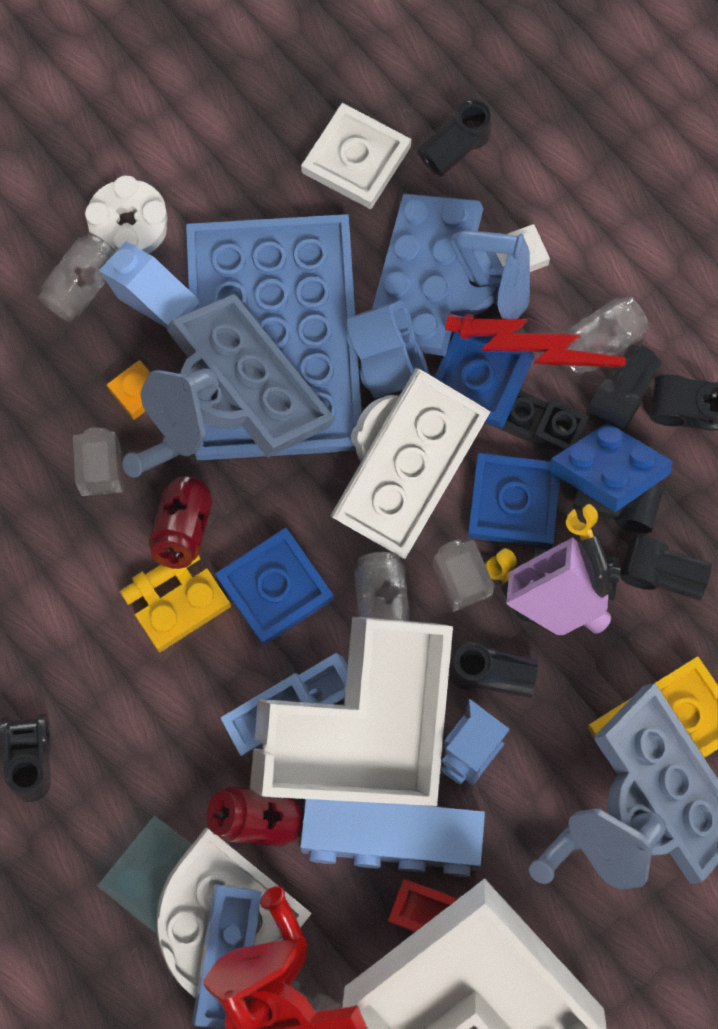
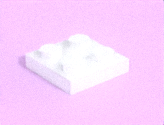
(356, 156)

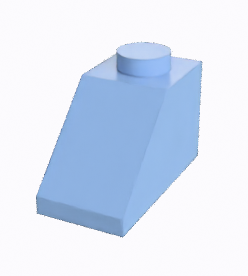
(147, 285)

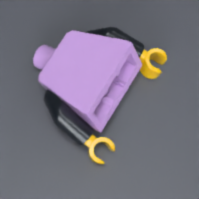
(562, 585)

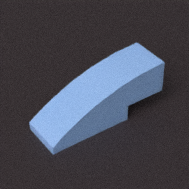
(320, 684)

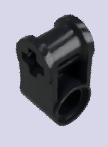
(684, 402)
(26, 747)

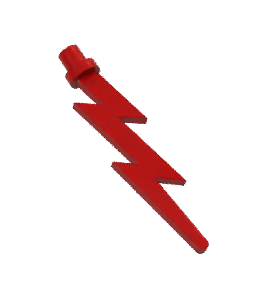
(505, 339)

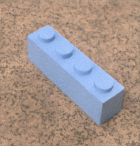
(393, 833)

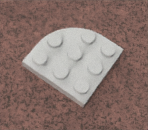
(187, 902)

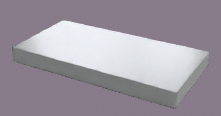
(410, 463)

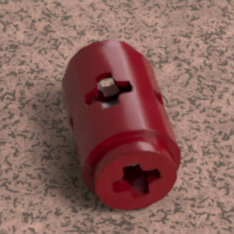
(180, 522)
(248, 817)

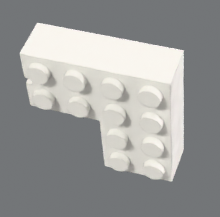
(383, 737)
(473, 969)

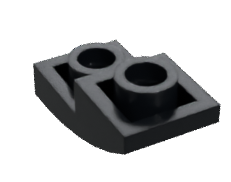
(544, 423)

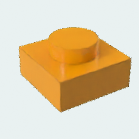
(128, 387)

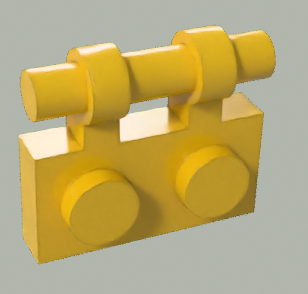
(178, 611)

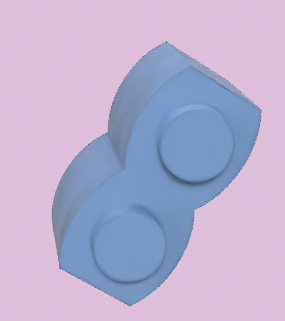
(386, 347)

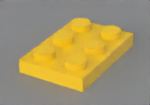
(694, 701)

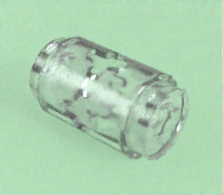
(60, 287)
(609, 330)
(384, 576)

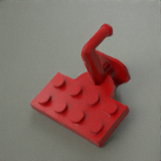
(257, 981)

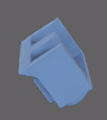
(472, 745)

